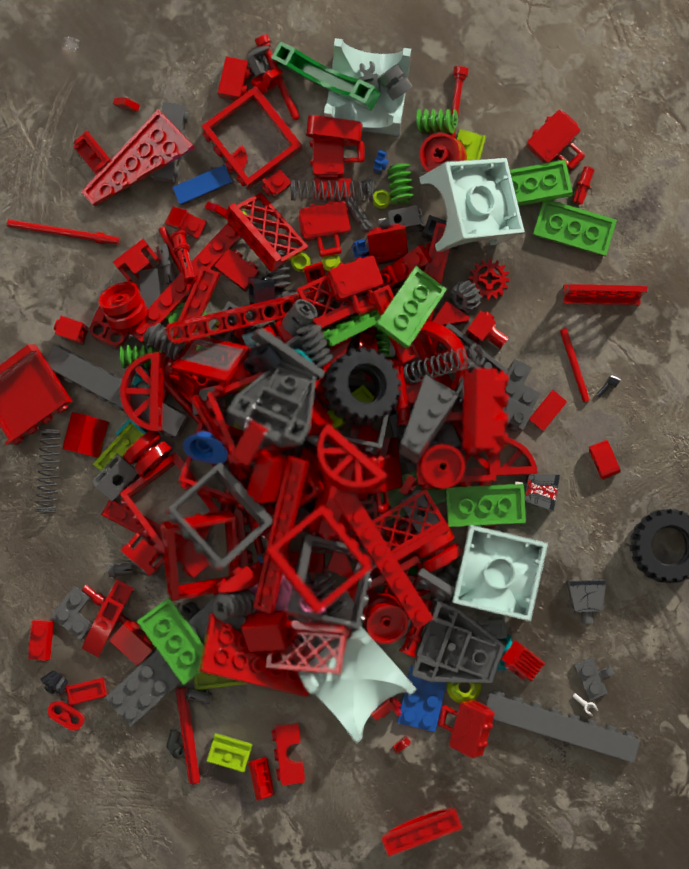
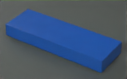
(202, 185)

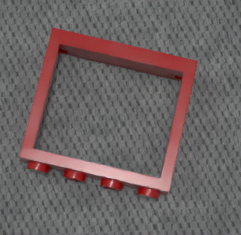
(276, 120)
(220, 423)
(145, 480)
(465, 481)
(205, 491)
(293, 578)
(204, 587)

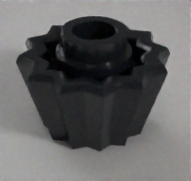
(54, 683)

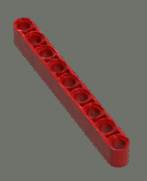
(240, 317)

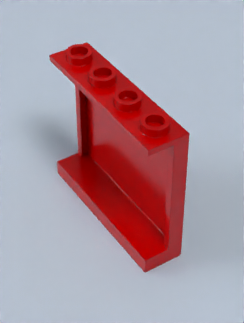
(28, 394)

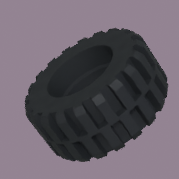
(380, 372)
(642, 548)

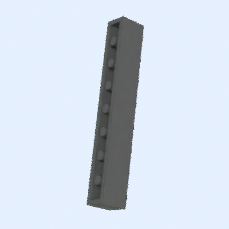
(107, 386)
(563, 727)

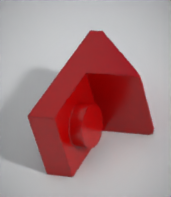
(182, 220)

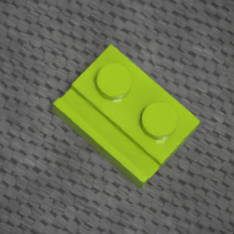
(473, 144)
(229, 752)

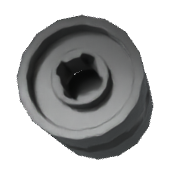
(398, 87)
(299, 316)

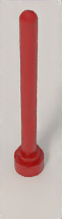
(264, 40)
(459, 74)

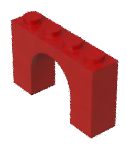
(268, 471)

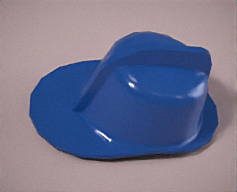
(205, 448)

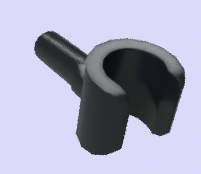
(612, 380)

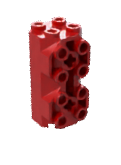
(484, 411)
(319, 525)

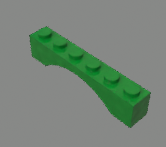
(313, 71)

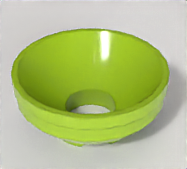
(458, 696)

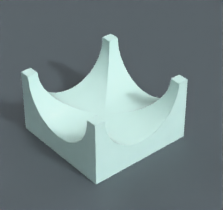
(386, 114)
(477, 201)
(499, 572)
(364, 683)

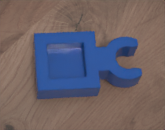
(380, 162)
(360, 249)

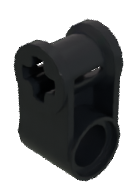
(261, 359)

